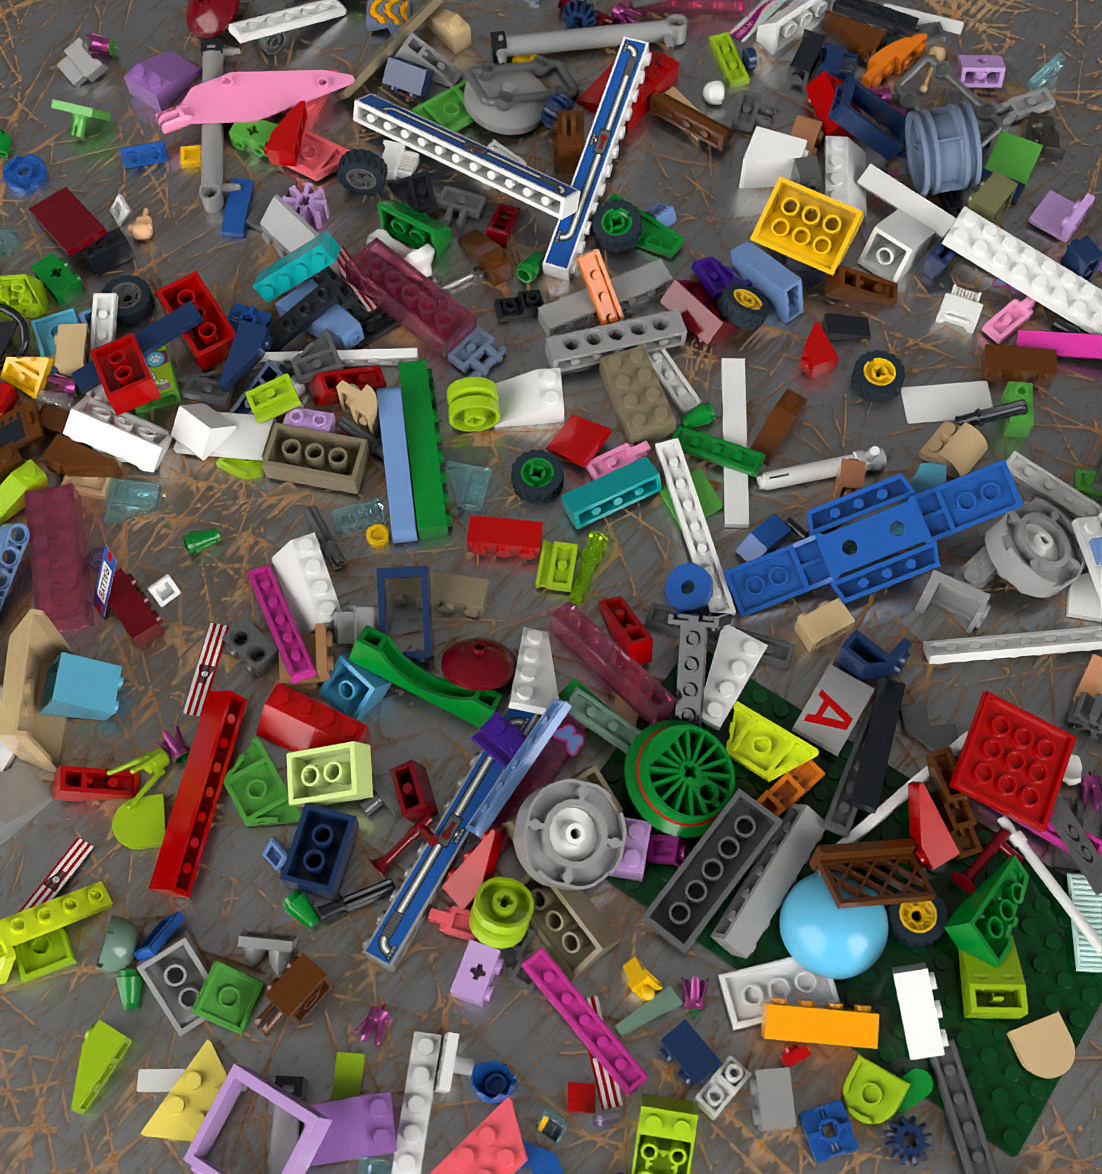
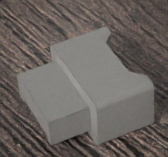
(79, 63)
(351, 623)

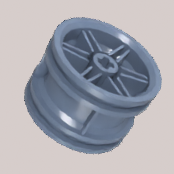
(943, 149)

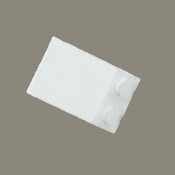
(531, 398)

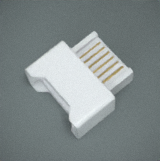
(399, 161)
(960, 308)

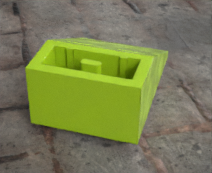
(23, 294)
(993, 990)
(664, 1135)

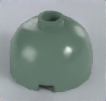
(118, 945)

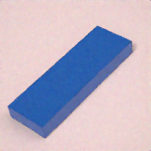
(238, 208)

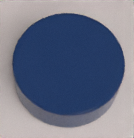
(749, 58)

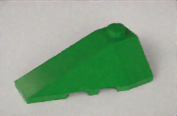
(987, 917)

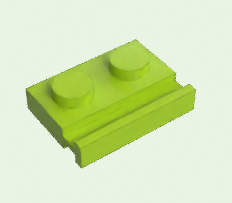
(273, 398)
(557, 566)

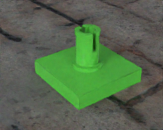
(81, 115)

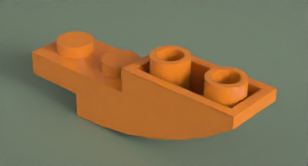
(893, 58)

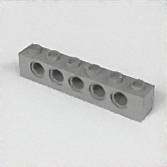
(670, 334)

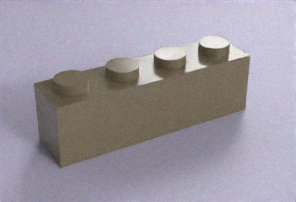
(448, 592)

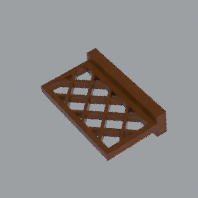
(867, 857)

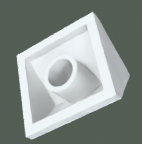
(200, 429)

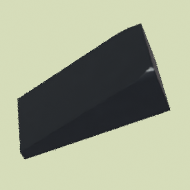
(845, 327)

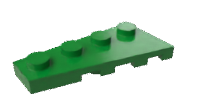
(655, 235)

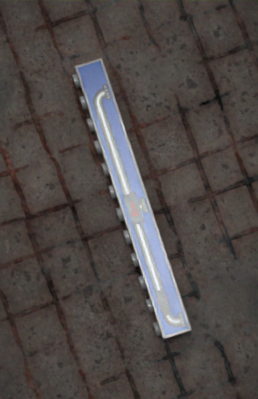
(428, 874)

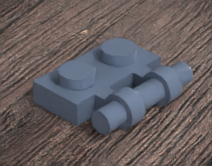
(472, 348)

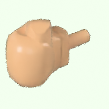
(142, 228)

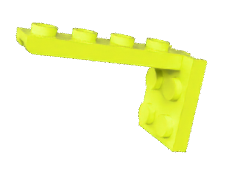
(46, 918)

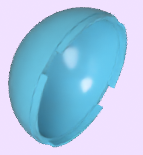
(829, 938)

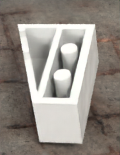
(919, 1011)

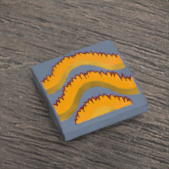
(387, 14)

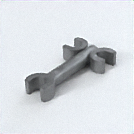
(465, 277)

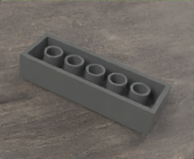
(711, 871)

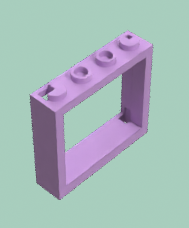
(238, 1077)

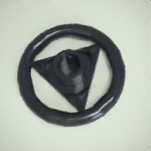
(7, 330)

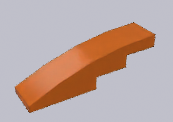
(791, 788)

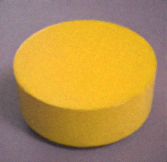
(378, 536)

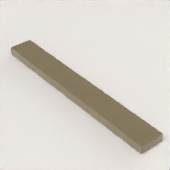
(388, 48)

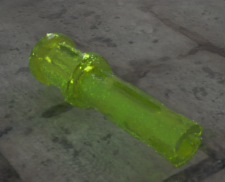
(590, 558)

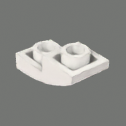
(722, 1087)

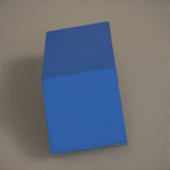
(763, 538)

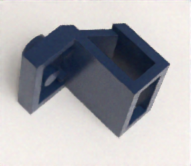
(867, 661)

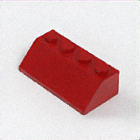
(213, 337)
(304, 724)

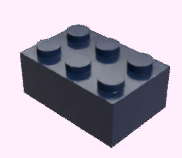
(320, 851)

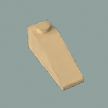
(449, 29)

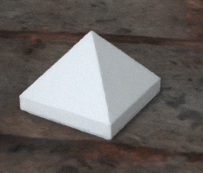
(120, 210)
(164, 590)

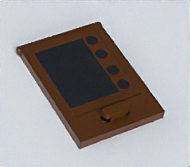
(21, 425)

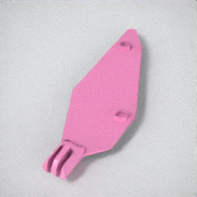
(250, 96)

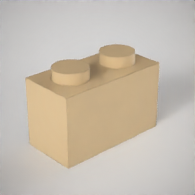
(71, 347)
(823, 624)

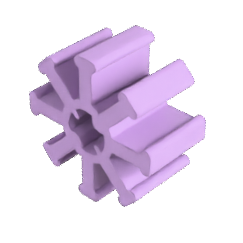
(308, 205)

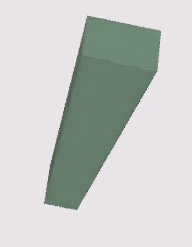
(660, 1005)

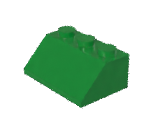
(413, 227)

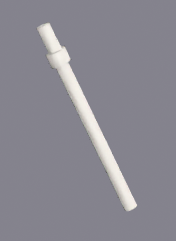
(1019, 841)

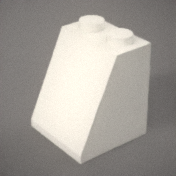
(770, 156)
(895, 246)

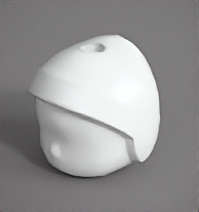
(714, 92)

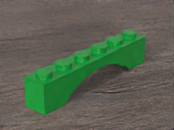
(381, 656)

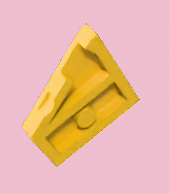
(27, 373)

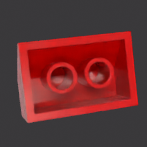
(821, 95)

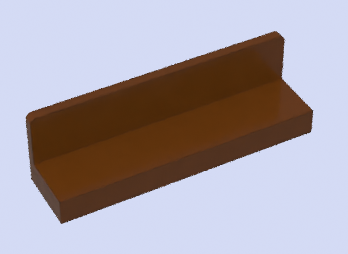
(691, 120)

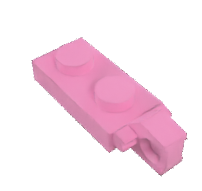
(1009, 319)
(617, 459)

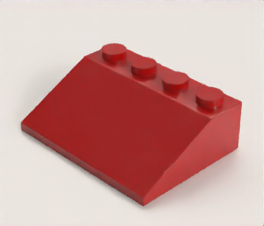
(659, 77)

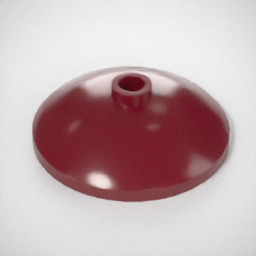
(210, 17)
(478, 664)

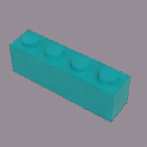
(297, 266)
(611, 492)

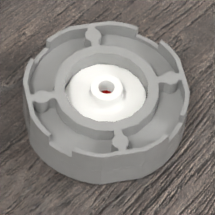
(1035, 548)
(569, 834)

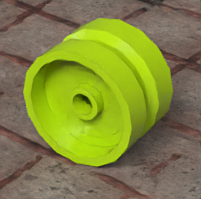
(473, 404)
(501, 912)

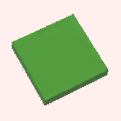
(1014, 157)
(707, 497)
(227, 997)

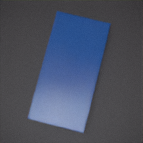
(159, 936)

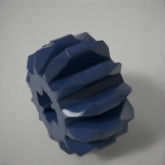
(579, 14)
(554, 104)
(918, 1142)

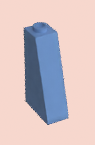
(769, 278)
(341, 325)

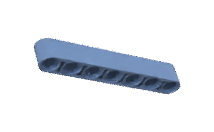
(397, 465)

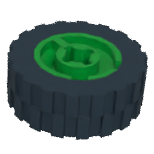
(621, 236)
(531, 487)

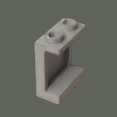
(956, 598)

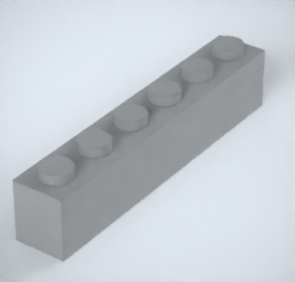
(631, 289)
(769, 881)

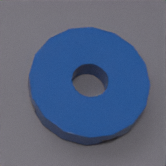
(29, 182)
(676, 584)

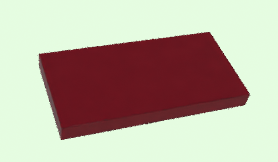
(68, 221)

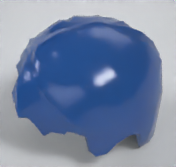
(492, 1081)

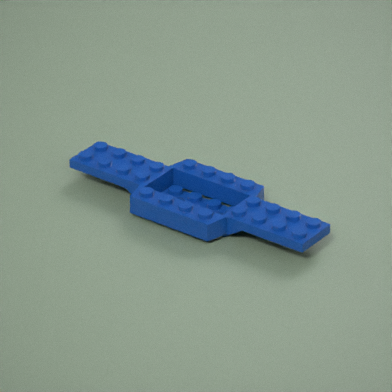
(925, 519)

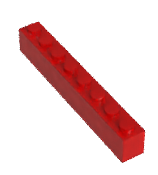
(198, 794)

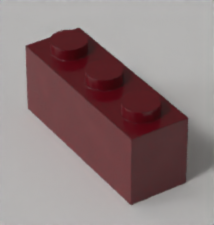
(133, 610)

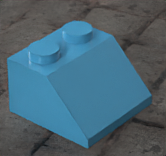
(353, 688)

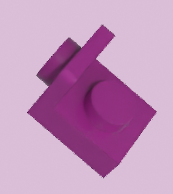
(667, 850)

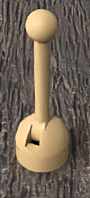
(941, 54)

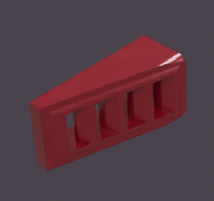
(502, 226)

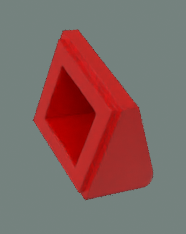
(581, 1098)

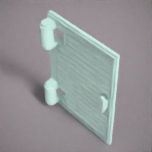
(1091, 908)

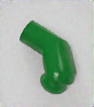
(5, 144)

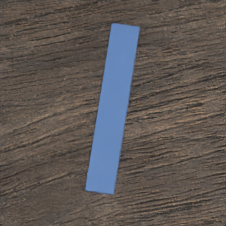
(518, 767)

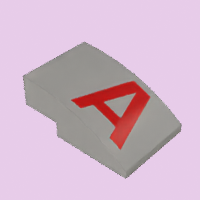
(833, 709)

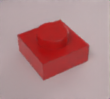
(794, 1055)

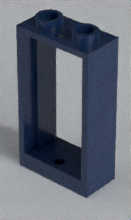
(861, 127)
(408, 572)

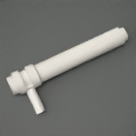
(819, 469)

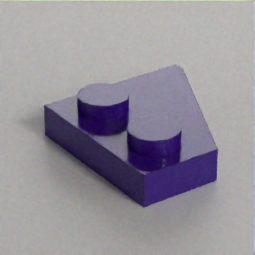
(715, 276)

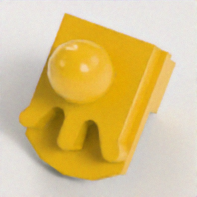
(641, 980)

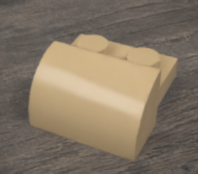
(360, 405)
(955, 447)

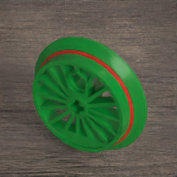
(678, 760)

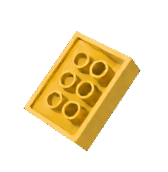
(807, 226)

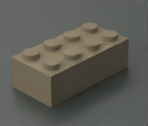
(637, 396)
(316, 458)

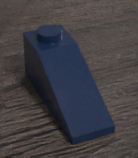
(246, 351)
(268, 372)

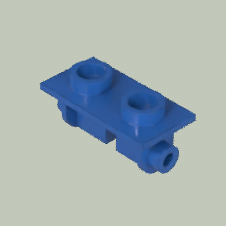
(144, 154)

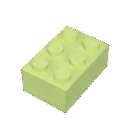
(329, 774)

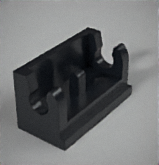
(108, 252)

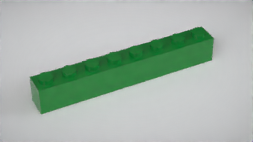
(423, 450)

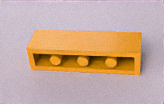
(819, 1023)

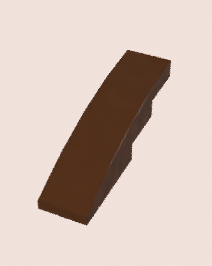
(952, 804)

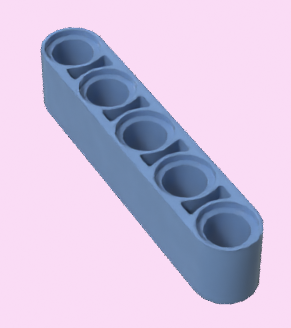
(14, 550)

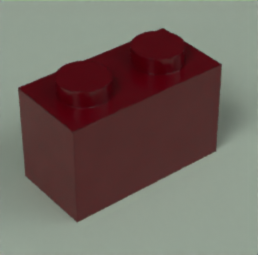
(413, 791)

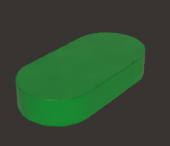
(920, 1087)

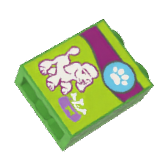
(164, 374)

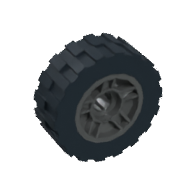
(362, 172)
(138, 294)

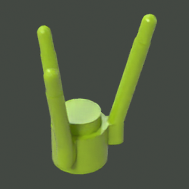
(152, 762)

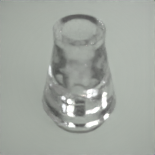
(56, 399)

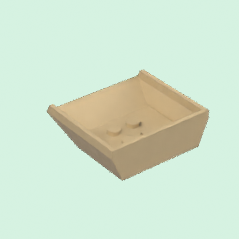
(23, 730)

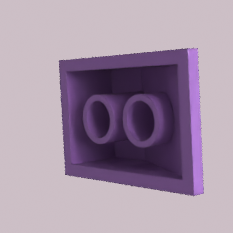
(161, 79)
(358, 1130)

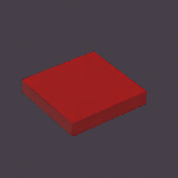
(578, 440)

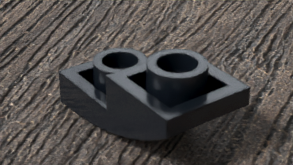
(518, 307)

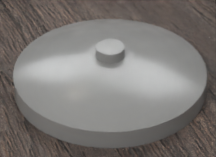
(520, 117)

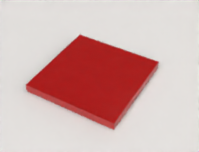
(1013, 761)

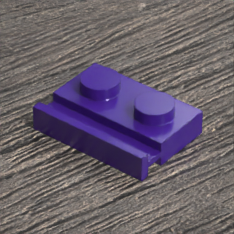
(499, 739)

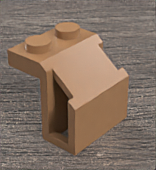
(318, 650)

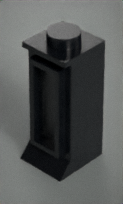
(806, 58)

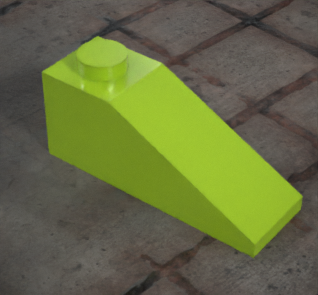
(23, 479)
(98, 1059)

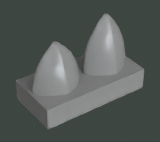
(279, 946)

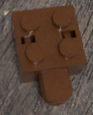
(568, 140)
(293, 994)

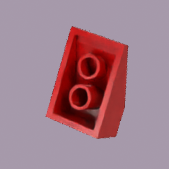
(124, 374)

